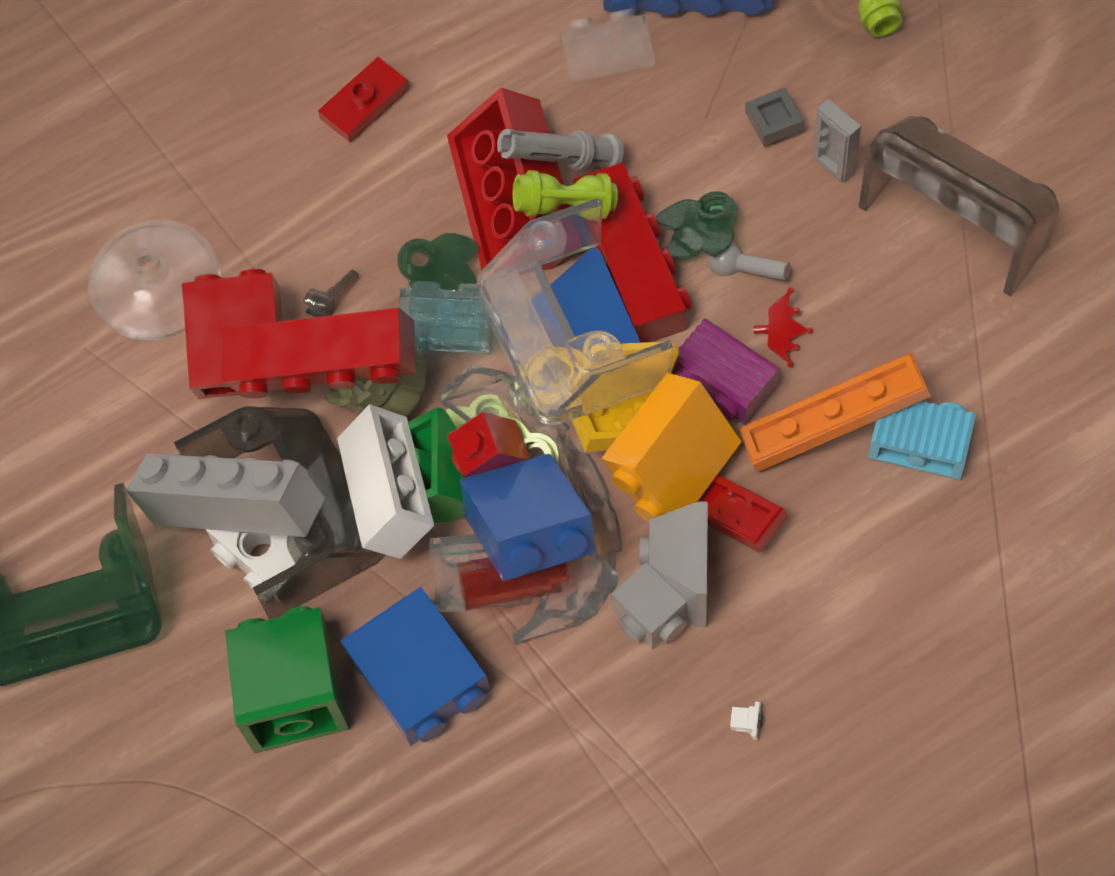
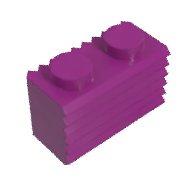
(728, 370)

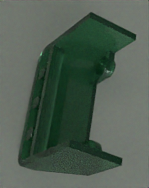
(86, 613)

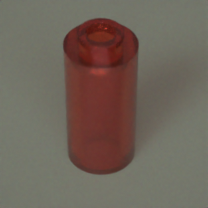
(484, 588)

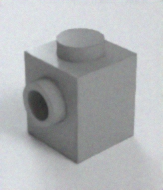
(649, 608)

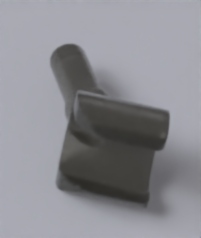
(324, 303)

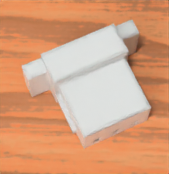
(747, 720)

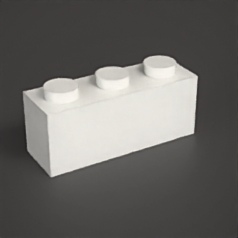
(385, 482)

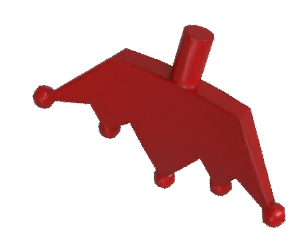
(782, 328)

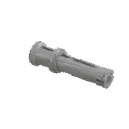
(577, 149)

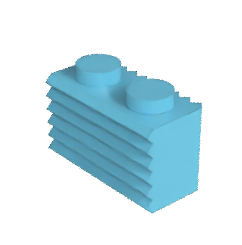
(925, 438)

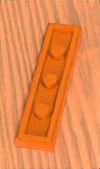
(834, 412)

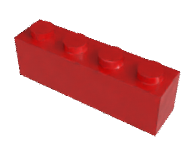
(638, 264)
(319, 352)

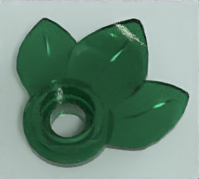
(700, 225)
(445, 263)

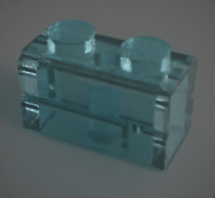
(447, 318)

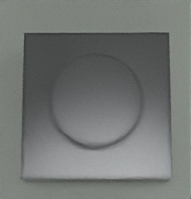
(774, 116)

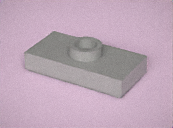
(836, 141)

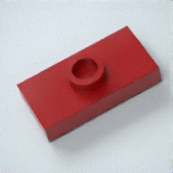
(363, 99)
(742, 513)

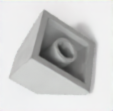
(679, 555)

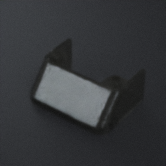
(966, 184)
(333, 544)

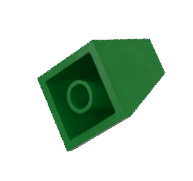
(284, 679)

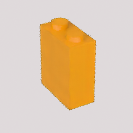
(671, 448)

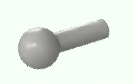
(734, 260)

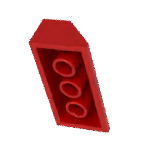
(488, 178)

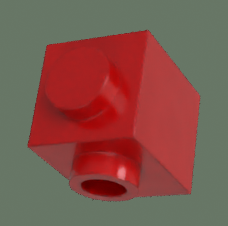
(486, 444)

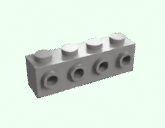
(226, 494)

